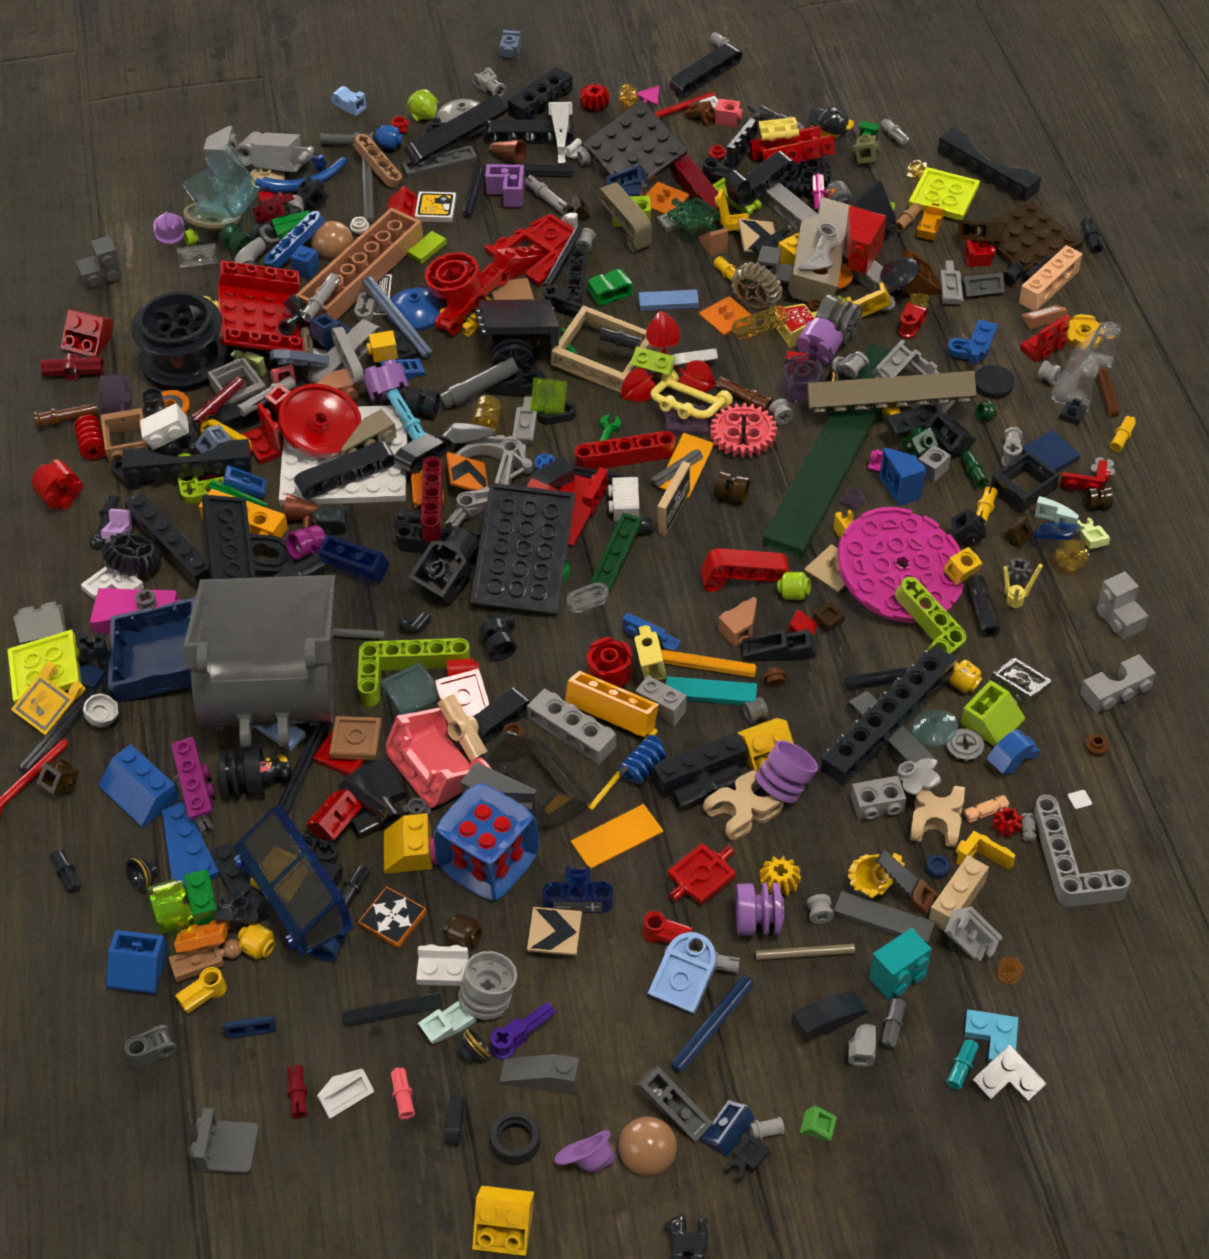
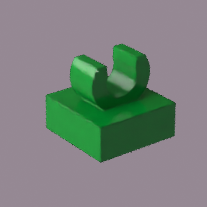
(869, 128)

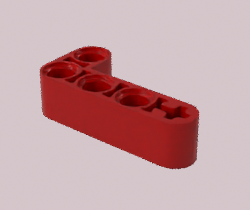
(742, 565)

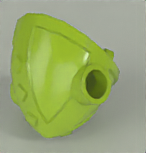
(422, 105)

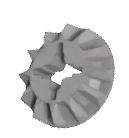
(972, 739)

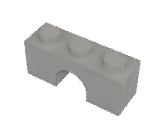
(1104, 693)

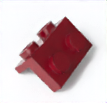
(272, 208)

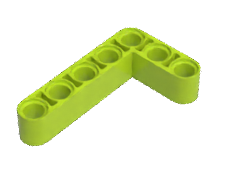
(402, 654)

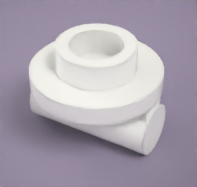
(571, 150)

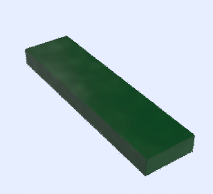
(617, 550)

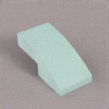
(1055, 511)
(447, 1023)

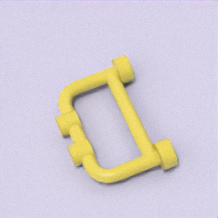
(685, 410)

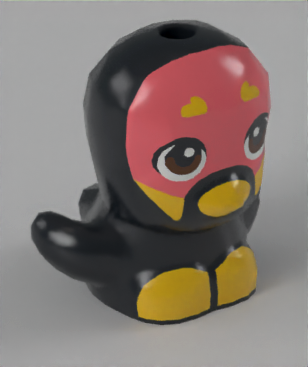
(275, 768)

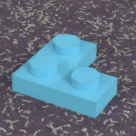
(996, 1028)

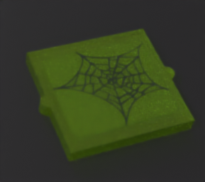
(548, 395)

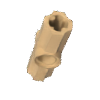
(462, 727)

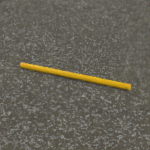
(610, 784)

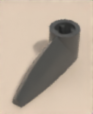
(465, 433)

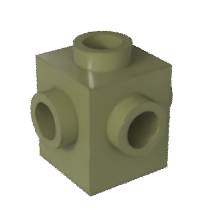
(866, 149)

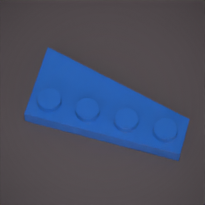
(185, 845)

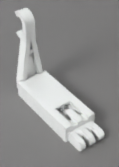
(560, 114)

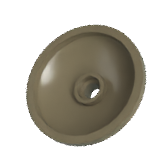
(206, 221)

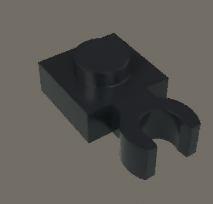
(748, 1155)

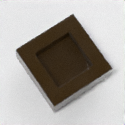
(829, 616)

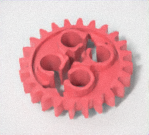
(727, 429)

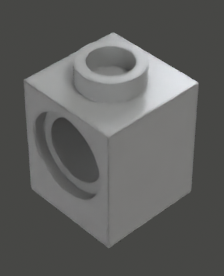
(935, 462)

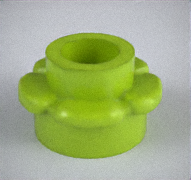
(191, 237)

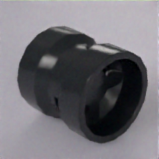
(153, 401)

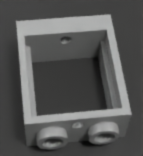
(239, 367)

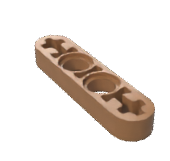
(390, 174)

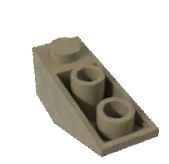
(371, 430)

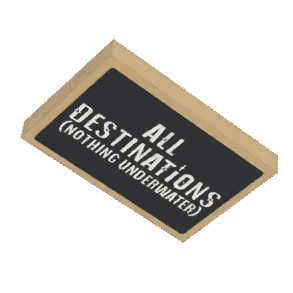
(673, 498)

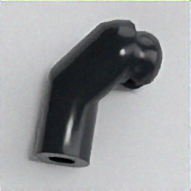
(407, 516)

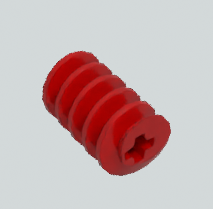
(90, 437)

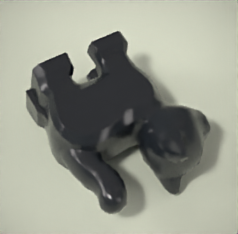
(174, 447)
(93, 650)
(687, 1244)

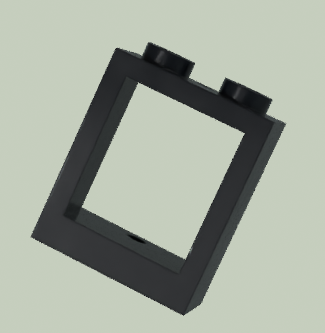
(1015, 495)

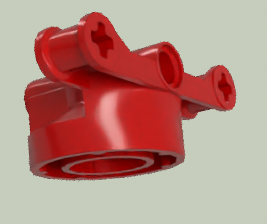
(462, 285)

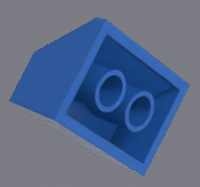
(138, 786)

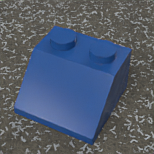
(902, 476)

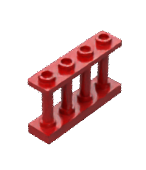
(802, 148)

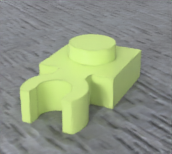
(255, 361)
(1093, 536)

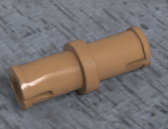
(908, 217)

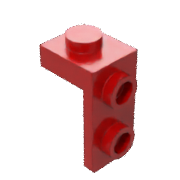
(1083, 482)

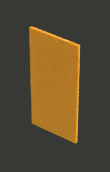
(685, 446)
(617, 836)

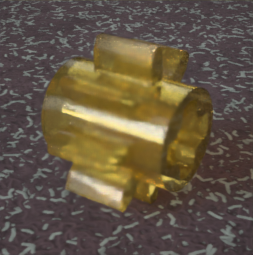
(627, 95)

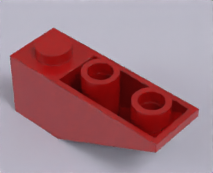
(518, 259)

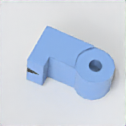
(349, 100)

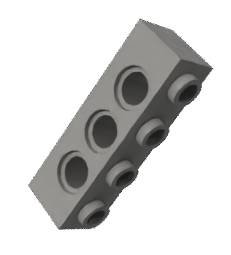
(571, 726)

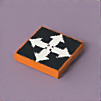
(392, 917)

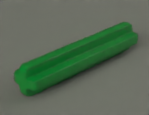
(233, 492)

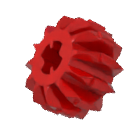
(594, 97)

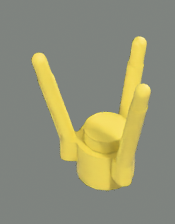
(1016, 593)

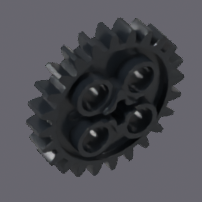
(805, 185)

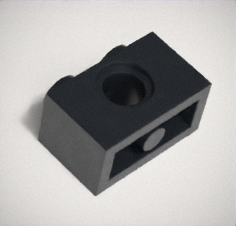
(950, 432)

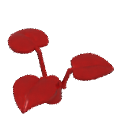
(663, 333)

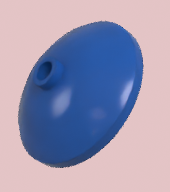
(417, 307)

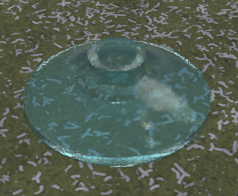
(935, 727)

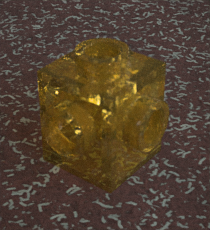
(1079, 556)

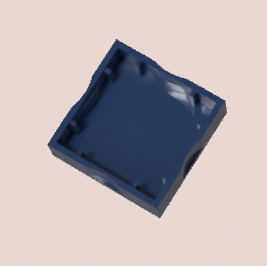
(149, 651)

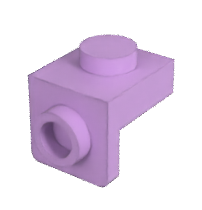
(119, 523)

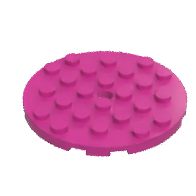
(889, 535)

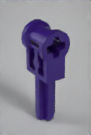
(516, 1032)

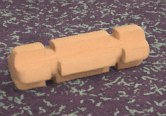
(986, 808)

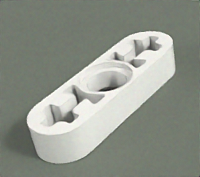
(703, 355)

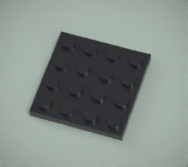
(636, 140)

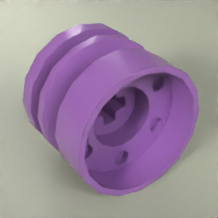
(786, 771)
(758, 909)

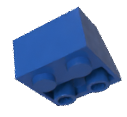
(136, 961)

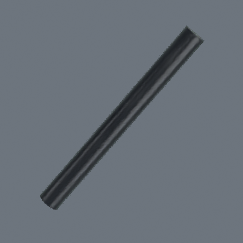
(563, 256)

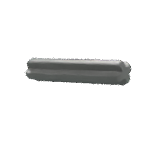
(668, 473)

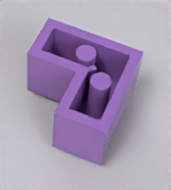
(507, 181)

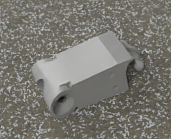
(274, 151)

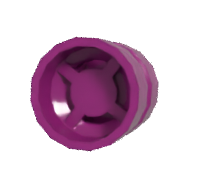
(305, 541)

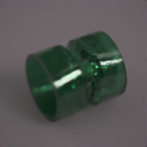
(234, 237)

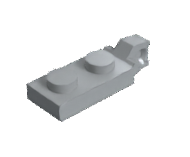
(950, 284)
(525, 423)

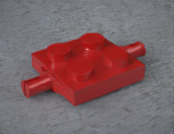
(701, 874)

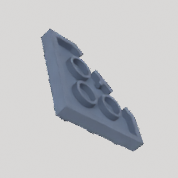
(298, 358)

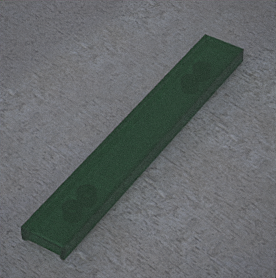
(824, 471)

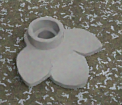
(918, 775)

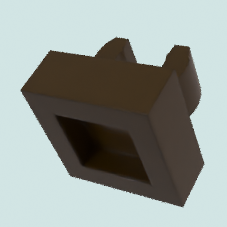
(579, 207)
(1018, 532)

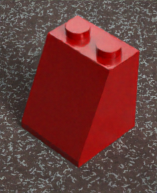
(863, 238)

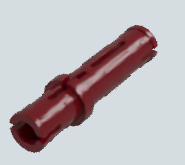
(211, 407)

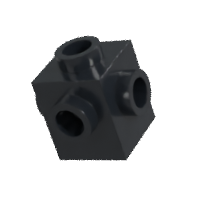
(312, 192)
(969, 527)

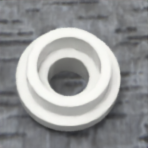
(359, 225)

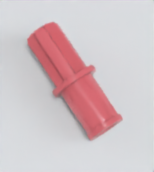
(402, 1093)

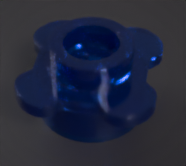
(319, 162)

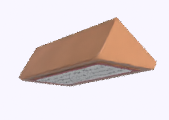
(1044, 316)

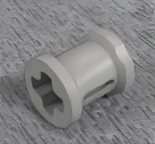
(586, 238)

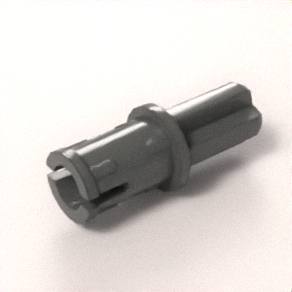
(893, 1023)

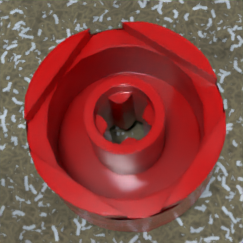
(56, 485)
(610, 661)

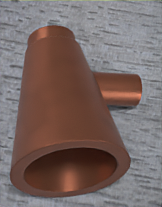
(510, 150)
(299, 509)

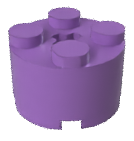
(819, 340)
(385, 378)

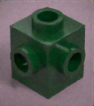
(919, 441)

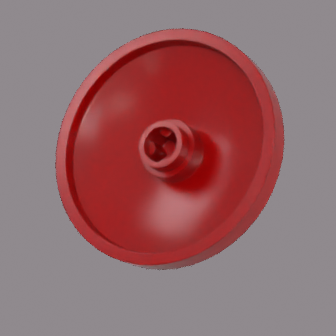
(318, 419)

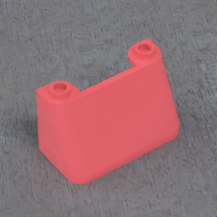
(427, 756)

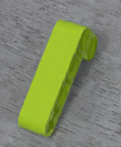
(912, 595)

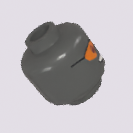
(839, 192)

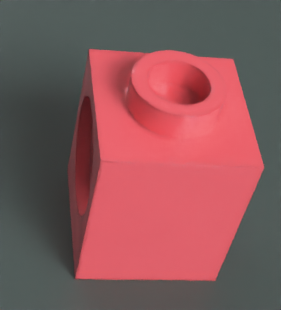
(728, 113)

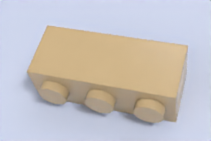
(959, 891)

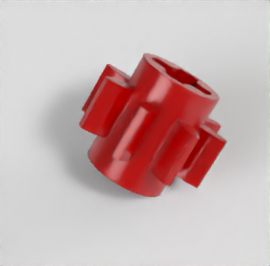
(1007, 822)

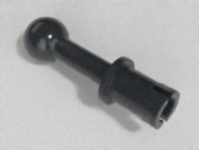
(111, 502)

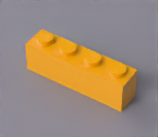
(611, 703)

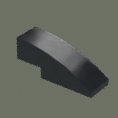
(517, 385)
(554, 474)
(779, 646)
(827, 1015)

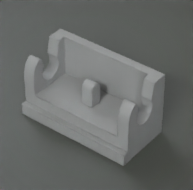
(972, 933)

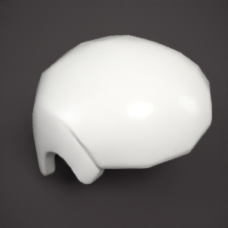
(100, 710)

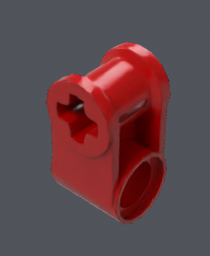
(911, 320)

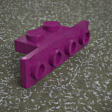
(193, 778)

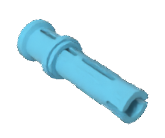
(411, 424)

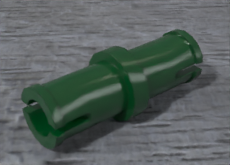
(974, 469)

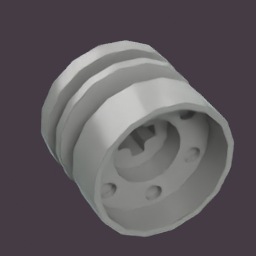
(487, 985)

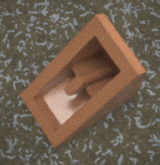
(715, 242)

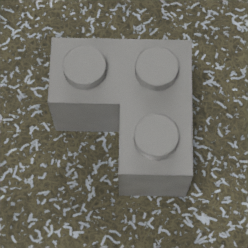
(1119, 606)

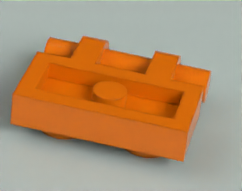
(201, 936)

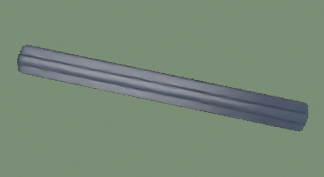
(397, 317)

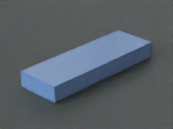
(668, 300)

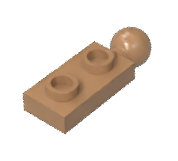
(191, 964)

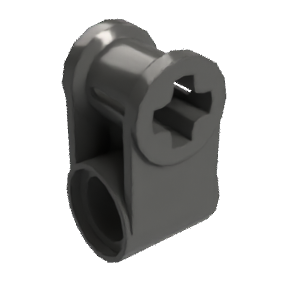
(151, 1047)

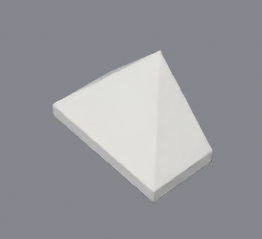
(344, 1091)

